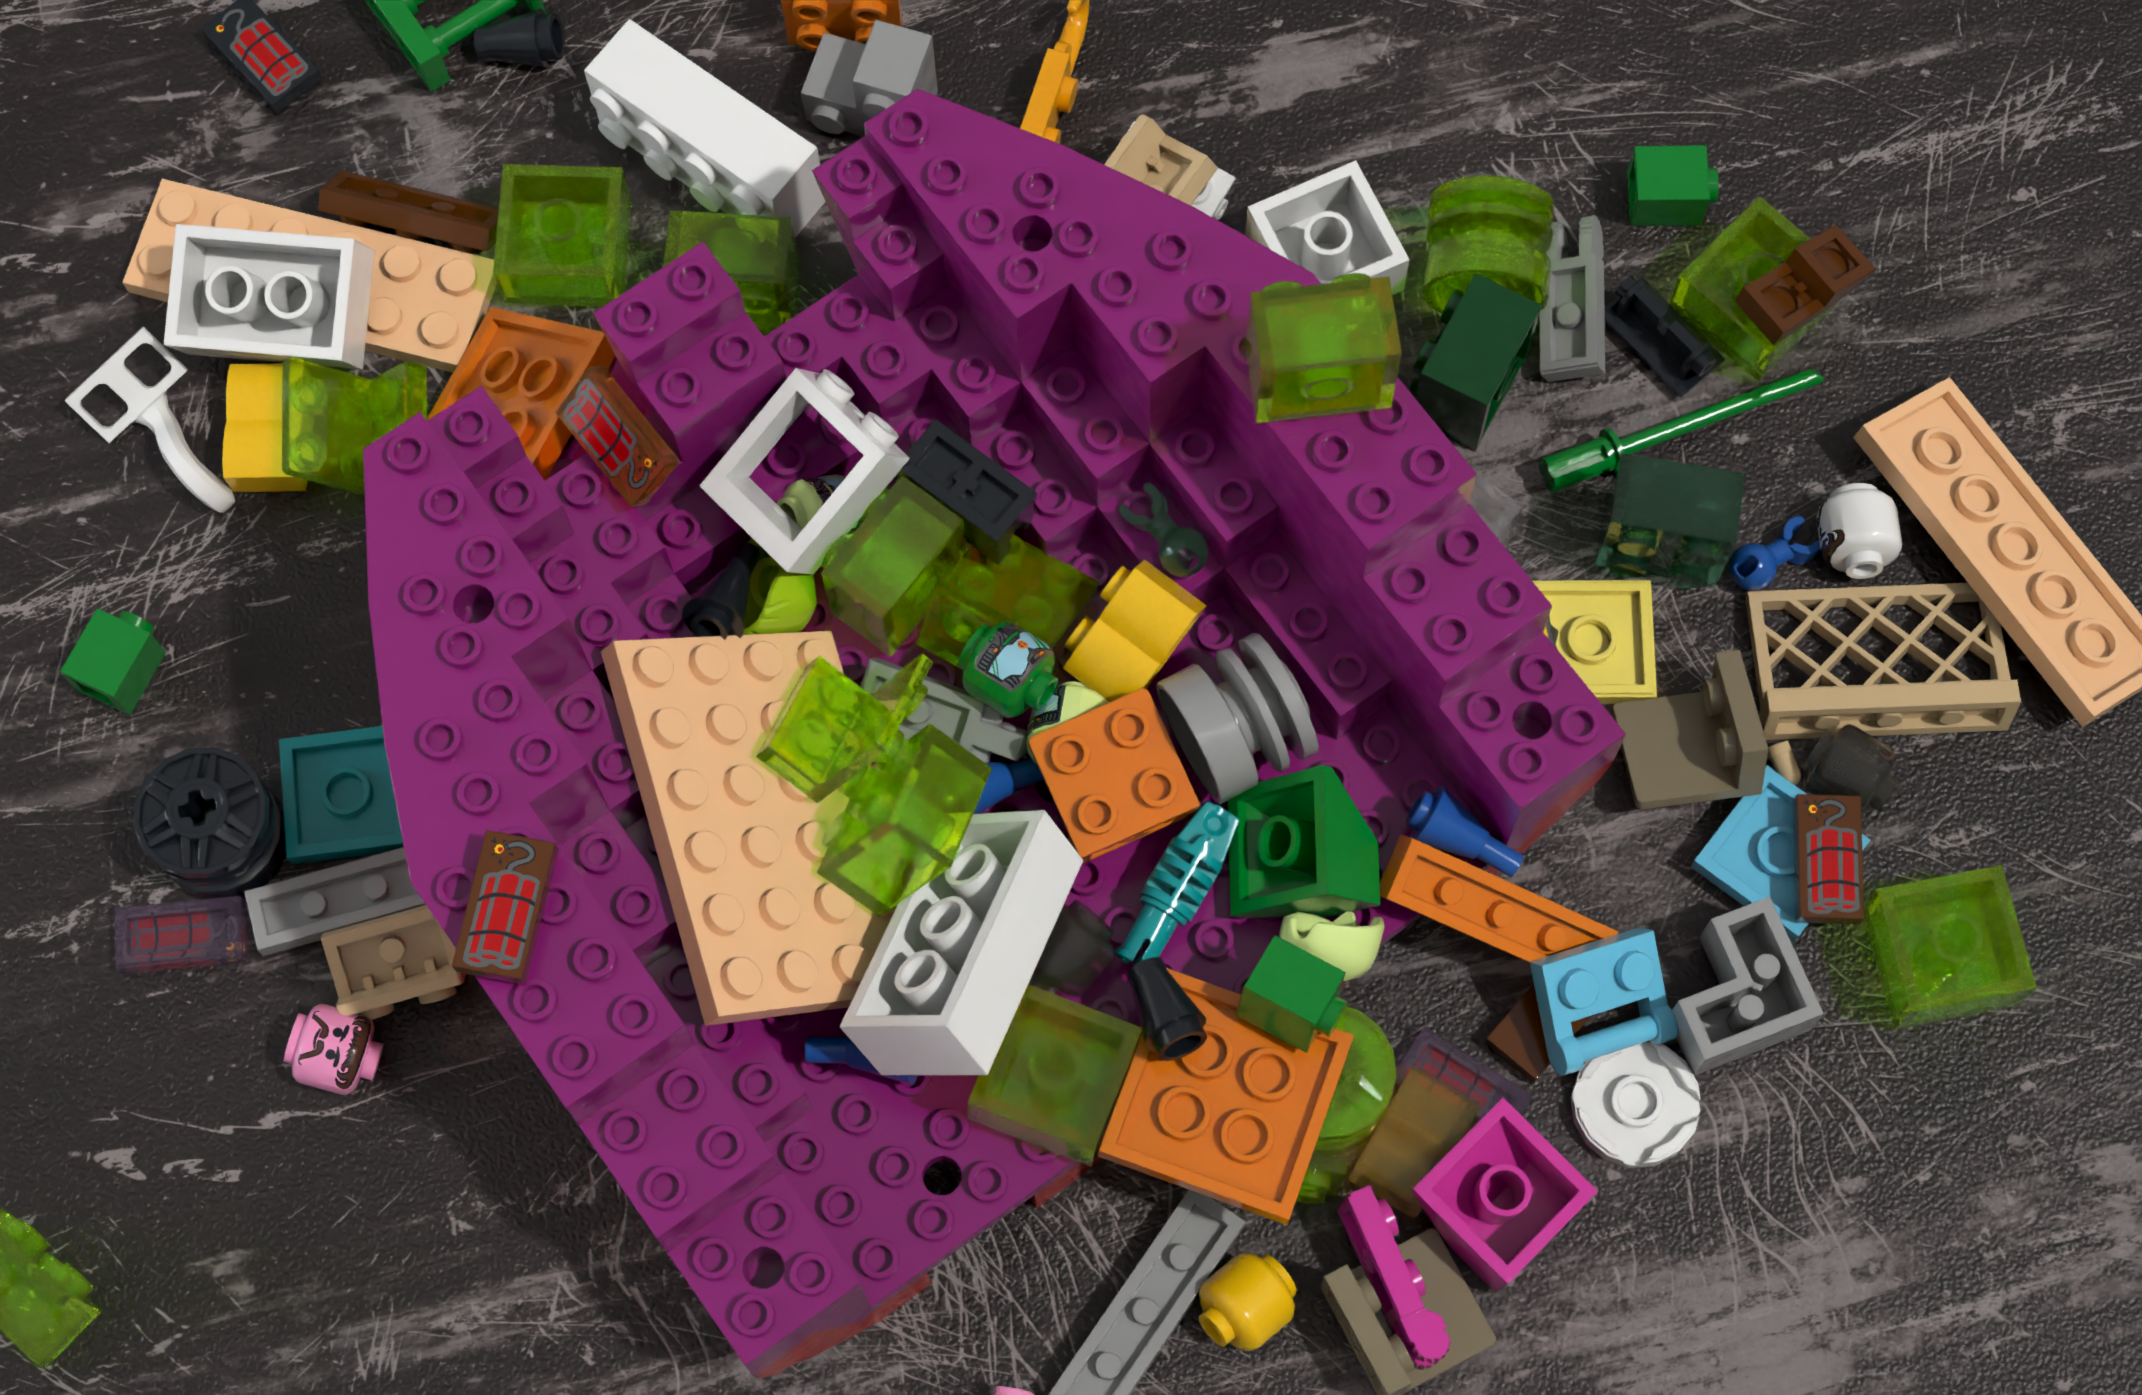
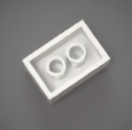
(269, 296)

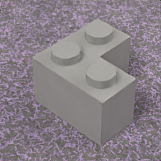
(860, 80)
(1759, 995)

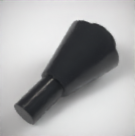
(722, 602)

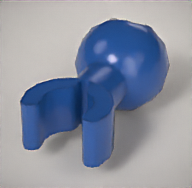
(1756, 565)

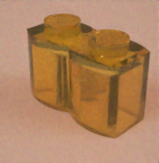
(1413, 1138)

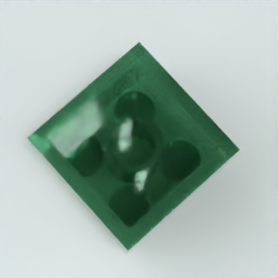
(1670, 520)

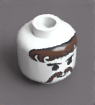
(1859, 530)

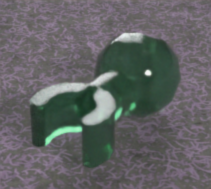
(1176, 543)

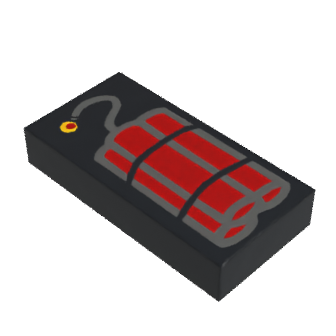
(261, 54)

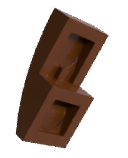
(1805, 284)

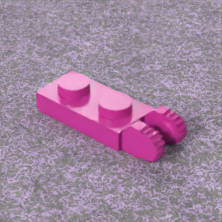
(1396, 1282)

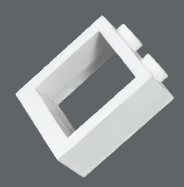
(749, 506)

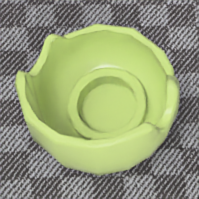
(1336, 942)

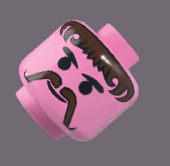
(332, 1049)

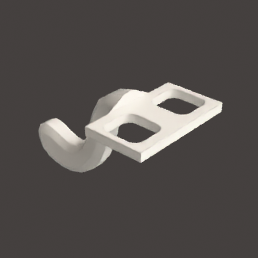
(150, 407)

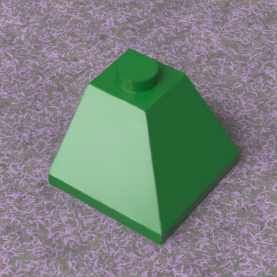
(1301, 849)

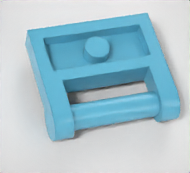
(1597, 980)

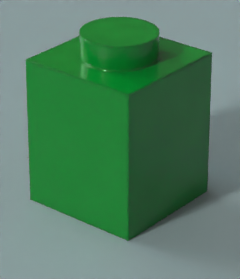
(1670, 185)
(114, 659)
(1293, 995)

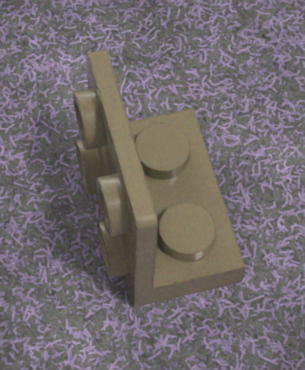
(1695, 742)
(1374, 1344)

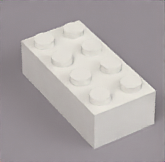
(701, 131)
(964, 950)

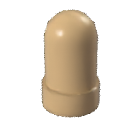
(1784, 761)

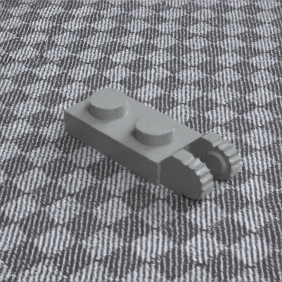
(1575, 311)

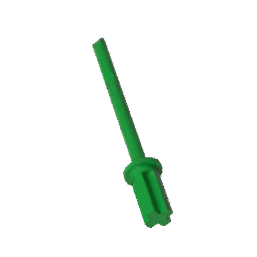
(1604, 452)

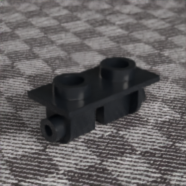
(1661, 336)

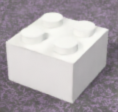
(1331, 228)

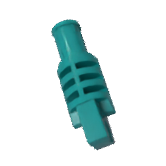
(1180, 881)

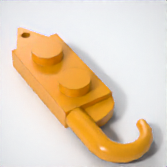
(1055, 87)

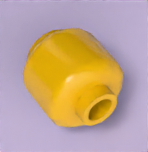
(1247, 1301)

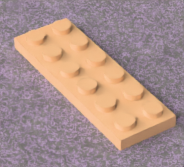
(421, 295)
(2011, 547)

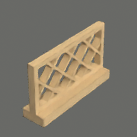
(1873, 707)

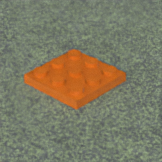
(528, 373)
(1232, 1114)

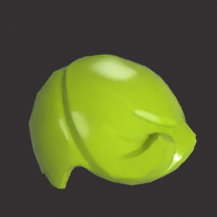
(778, 598)

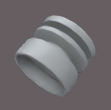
(1247, 713)

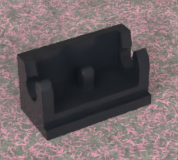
(972, 488)

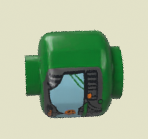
(1008, 669)

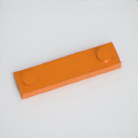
(1483, 904)

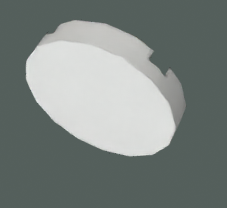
(1636, 1105)

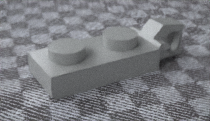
(955, 714)

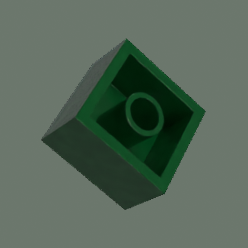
(1474, 358)

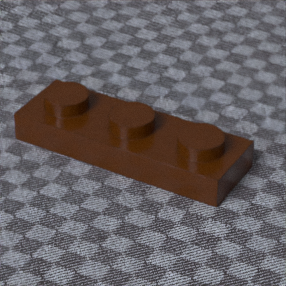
(410, 211)

